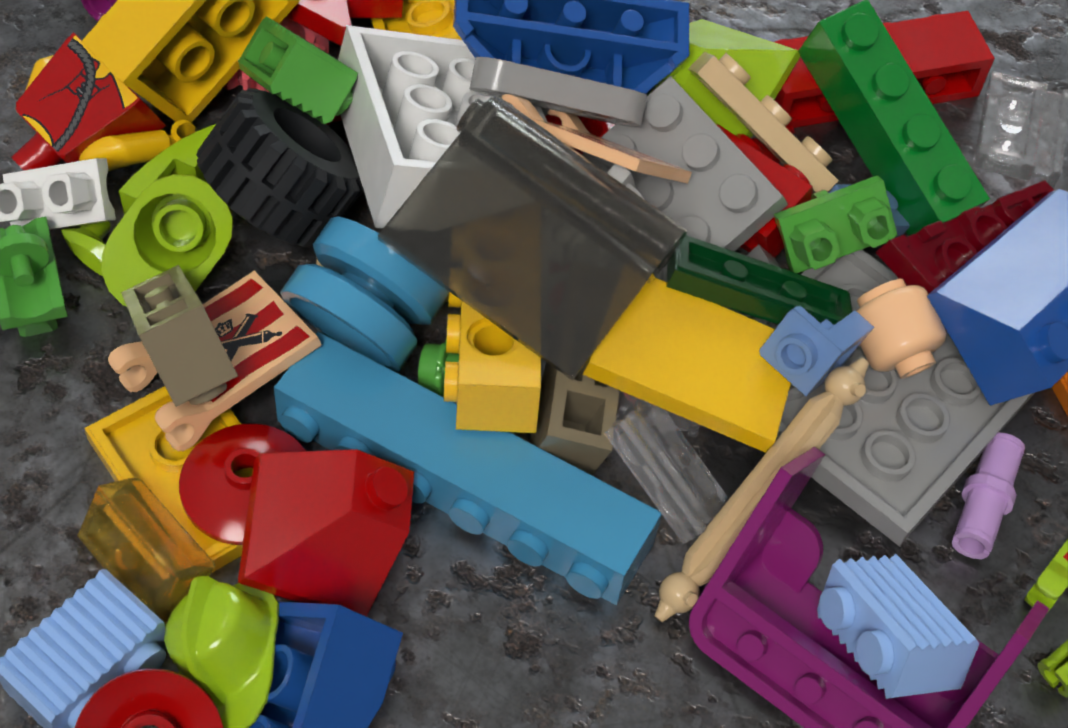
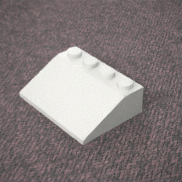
(403, 109)

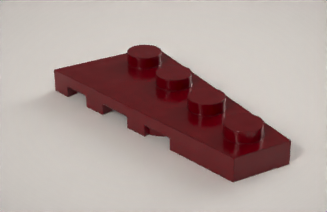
(944, 247)

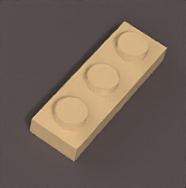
(763, 118)

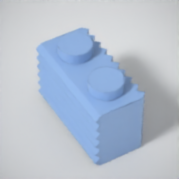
(896, 627)
(80, 649)

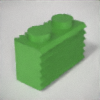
(298, 71)

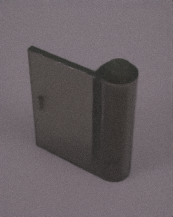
(532, 235)

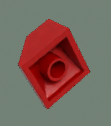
(325, 526)

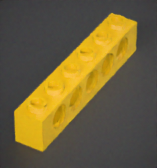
(495, 375)

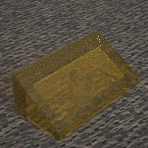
(143, 545)

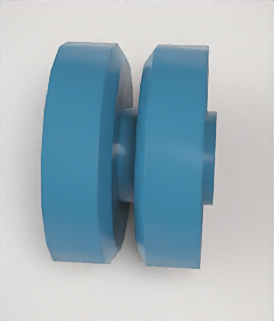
(364, 294)

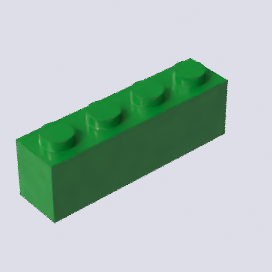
(890, 117)

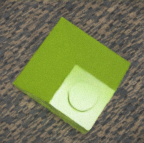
(762, 59)

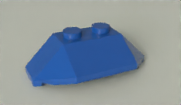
(597, 40)

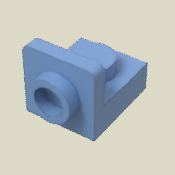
(810, 350)

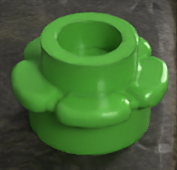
(432, 366)

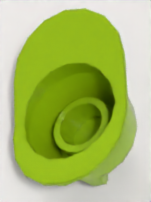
(167, 226)
(226, 645)

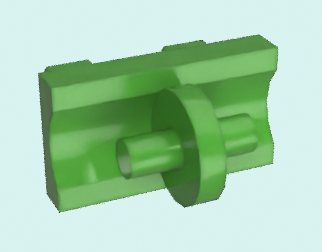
(836, 224)
(29, 279)

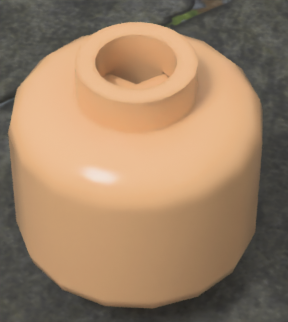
(904, 328)

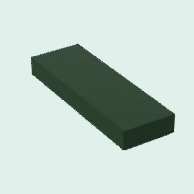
(751, 284)

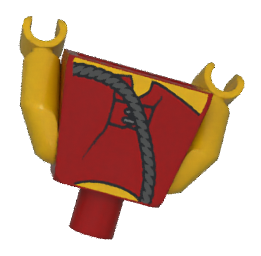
(88, 114)

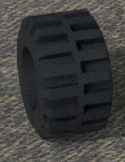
(279, 167)

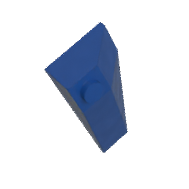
(328, 668)

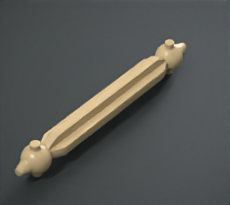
(807, 430)

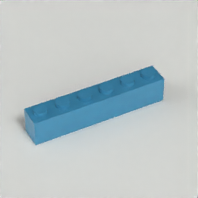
(481, 478)

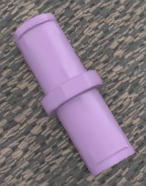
(988, 496)

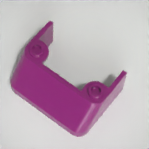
(766, 629)

